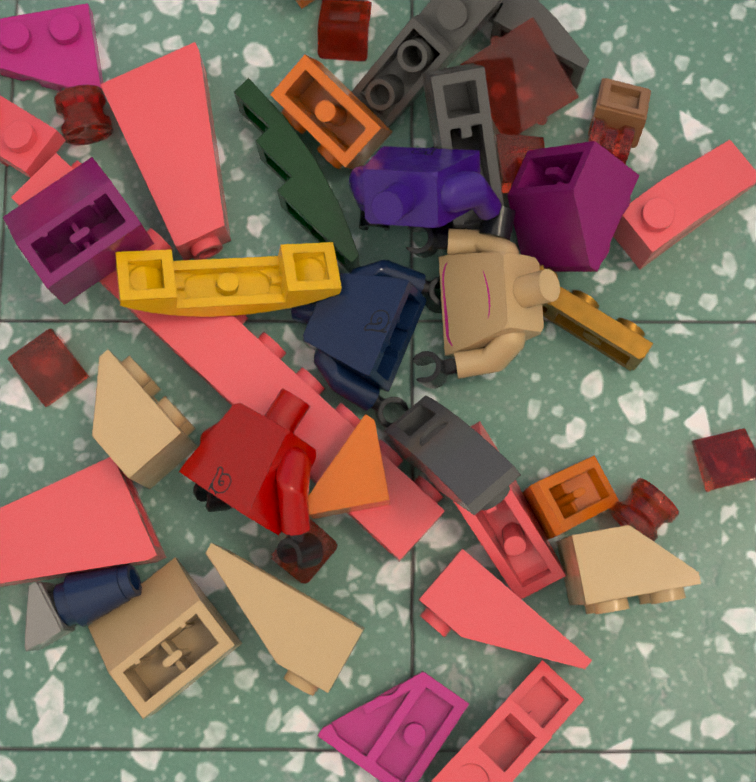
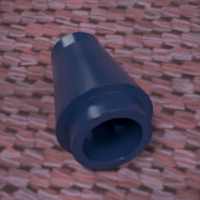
(95, 593)

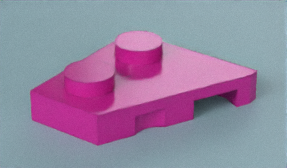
(51, 48)

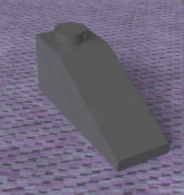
(463, 121)

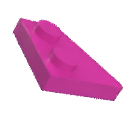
(398, 730)

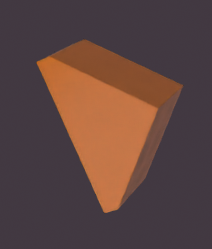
(354, 476)
(570, 497)

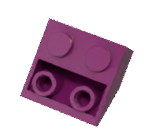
(570, 204)
(75, 230)

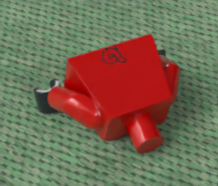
(260, 472)

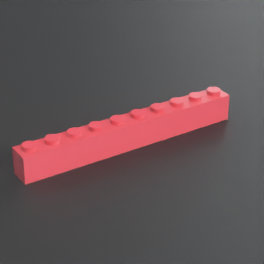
(253, 374)

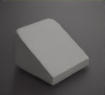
(42, 618)

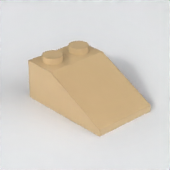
(294, 627)

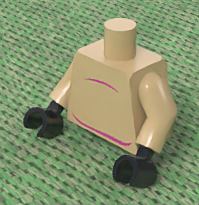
(487, 302)

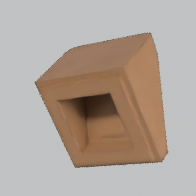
(622, 105)

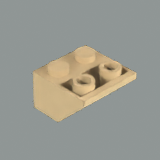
(133, 427)
(619, 564)
(162, 639)

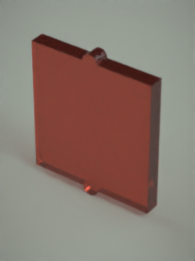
(523, 78)

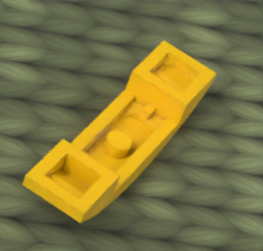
(228, 285)

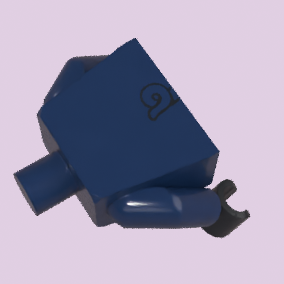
(367, 330)

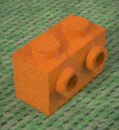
(330, 113)

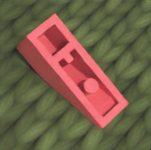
(683, 202)
(515, 540)
(487, 611)

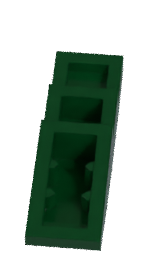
(305, 189)

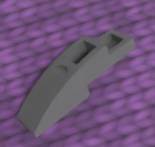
(423, 45)
(452, 455)

